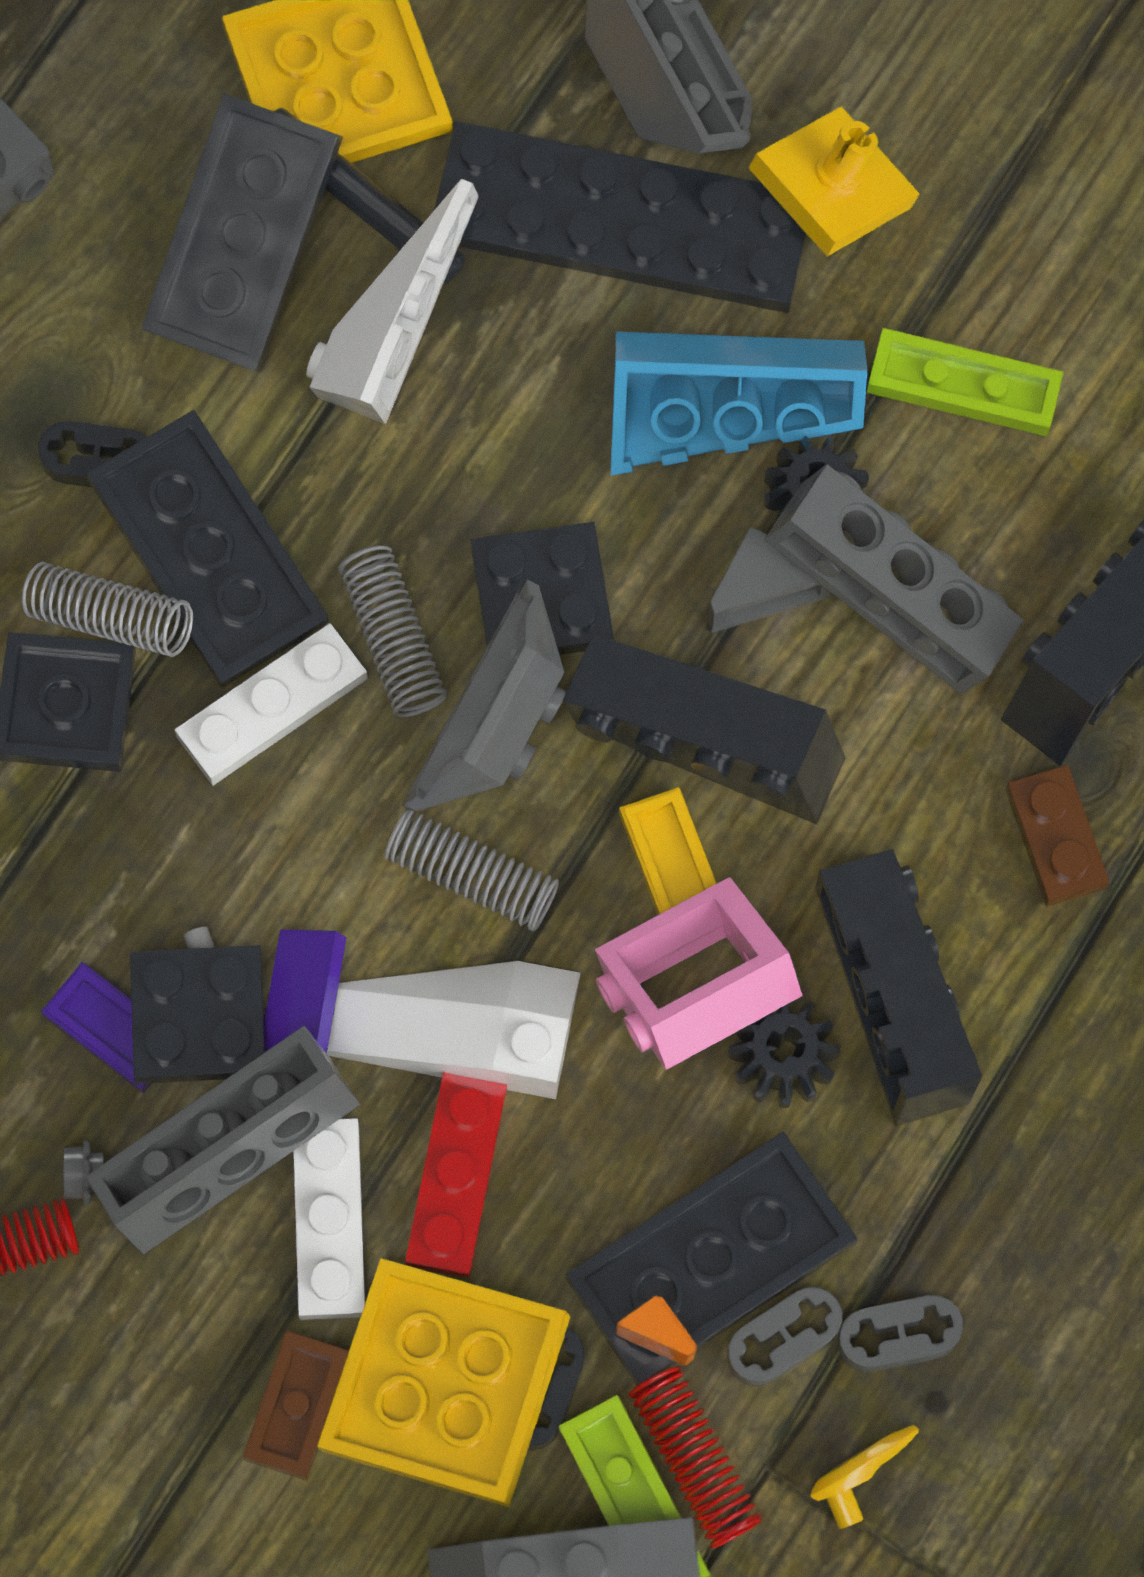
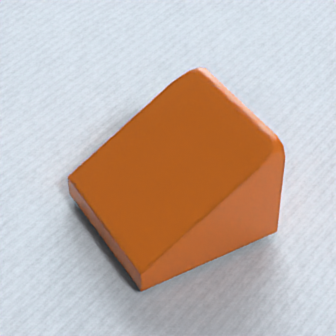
(659, 1331)

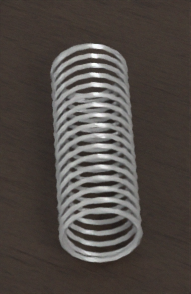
(377, 566)
(52, 588)
(534, 916)

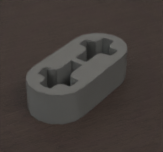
(896, 1318)
(775, 1323)

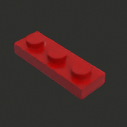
(456, 1175)

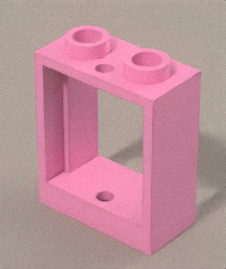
(719, 1006)

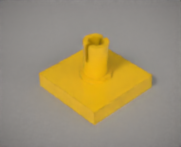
(834, 180)

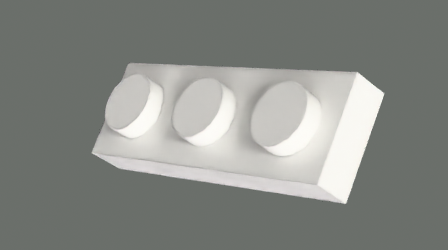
(271, 704)
(329, 1224)

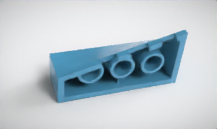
(729, 392)

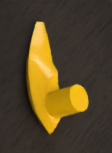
(837, 1483)

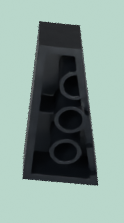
(1086, 661)
(708, 725)
(898, 987)

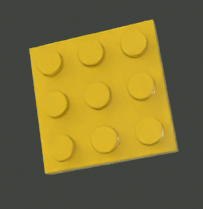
(342, 69)
(444, 1382)

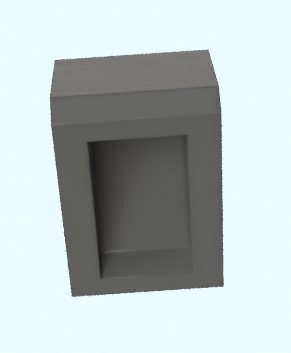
(760, 585)

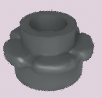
(77, 1164)

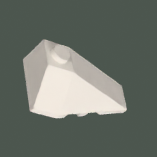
(380, 333)
(472, 1022)

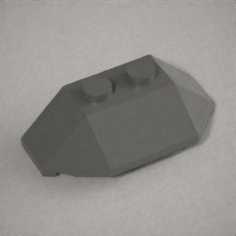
(670, 73)
(497, 709)
(624, 1550)

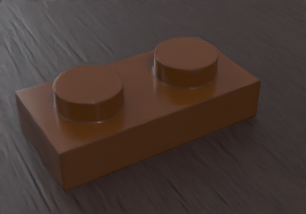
(1057, 835)
(295, 1405)

